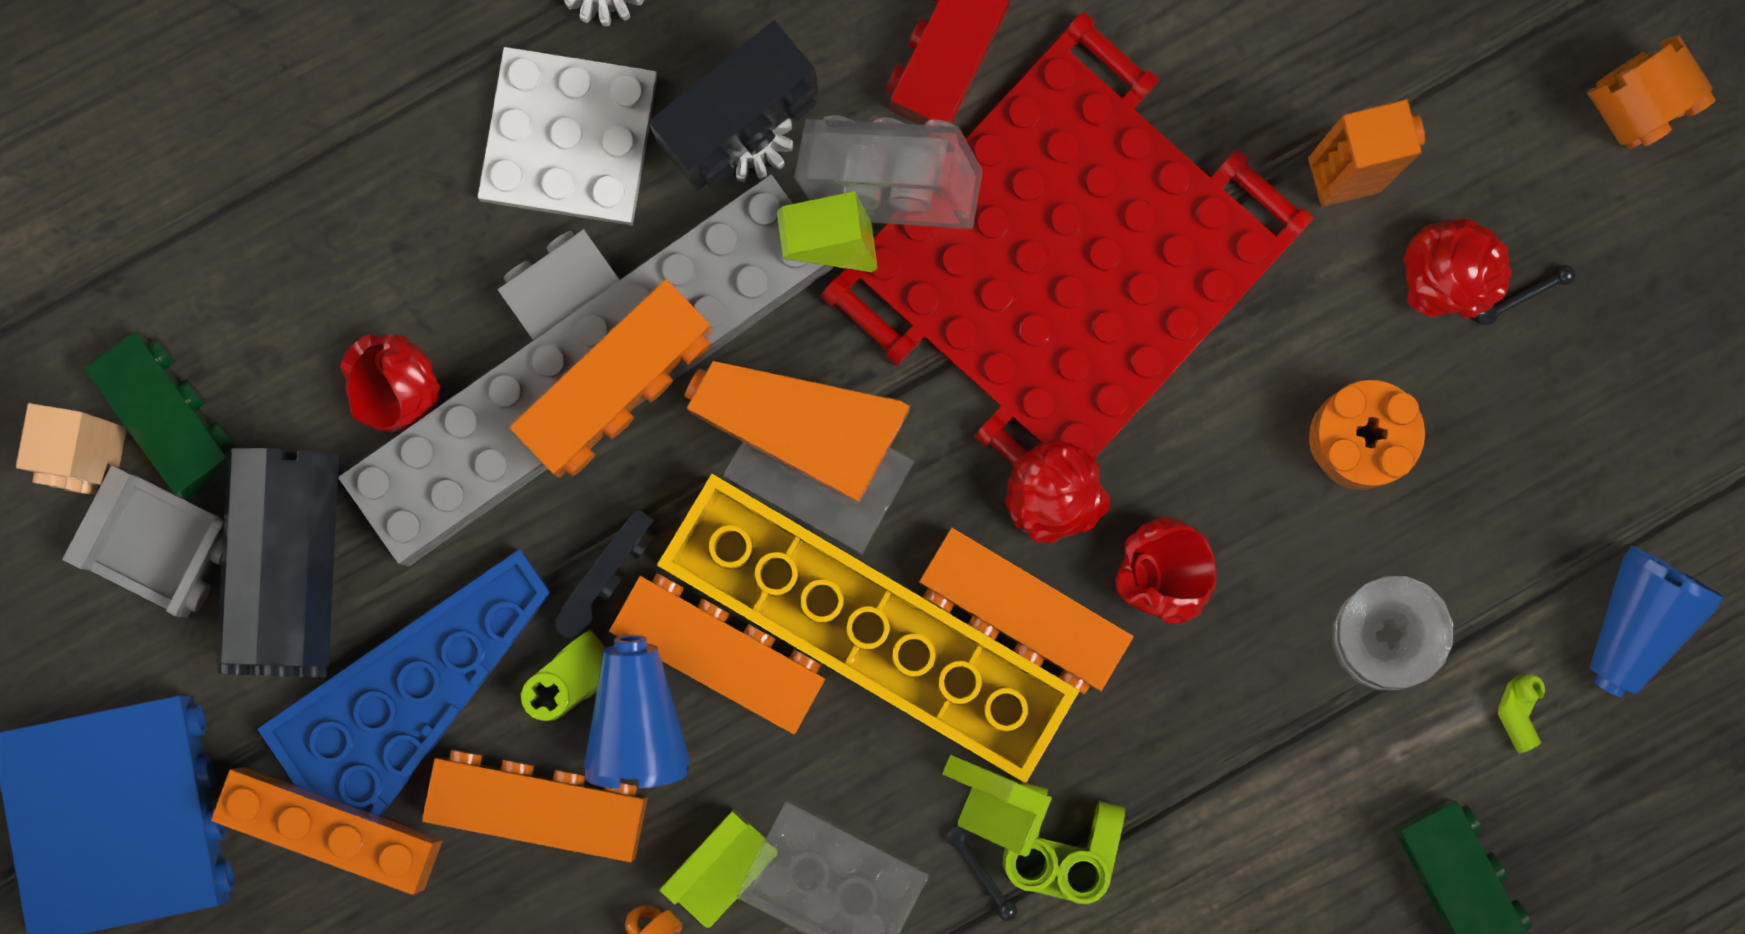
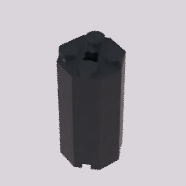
(277, 562)

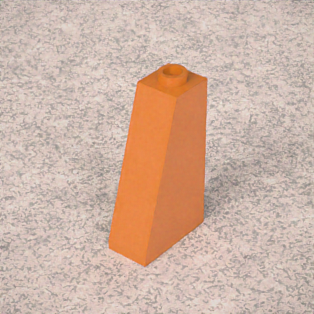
(806, 425)

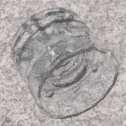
(1407, 606)

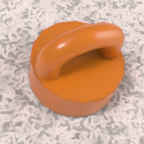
(661, 922)

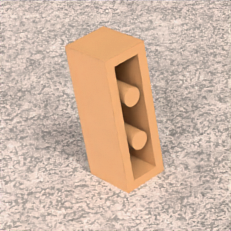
(69, 448)

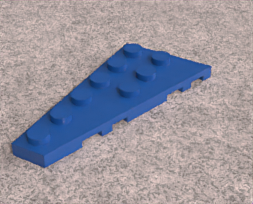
(388, 710)

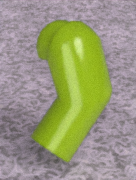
(1516, 708)

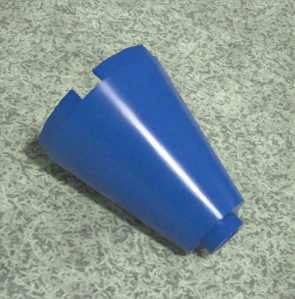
(1648, 621)
(634, 720)

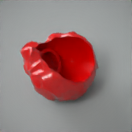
(1456, 269)
(389, 382)
(1055, 492)
(1167, 570)

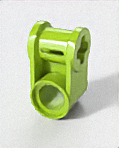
(573, 672)

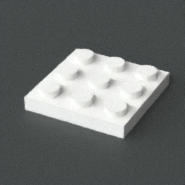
(568, 136)

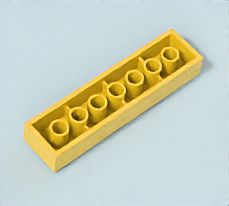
(868, 628)

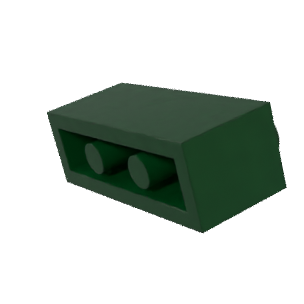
(162, 413)
(1457, 872)

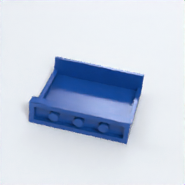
(113, 818)

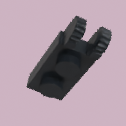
(603, 576)

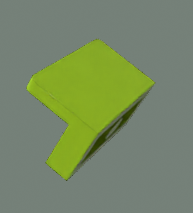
(999, 806)
(716, 870)

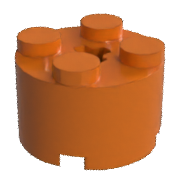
(1650, 92)
(1390, 415)

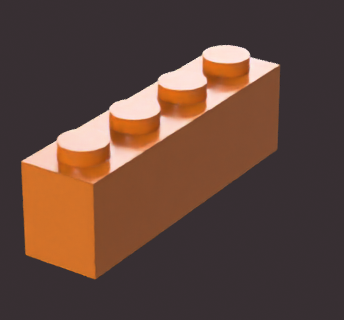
(1366, 152)
(613, 379)
(1025, 610)
(719, 655)
(533, 807)
(327, 830)

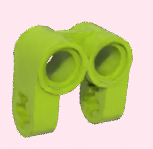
(1060, 857)

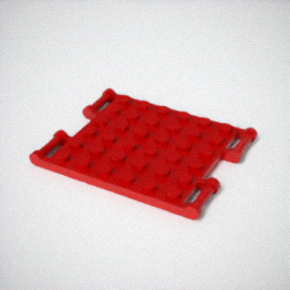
(1085, 257)

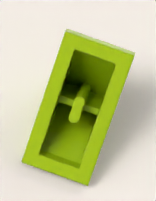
(828, 232)

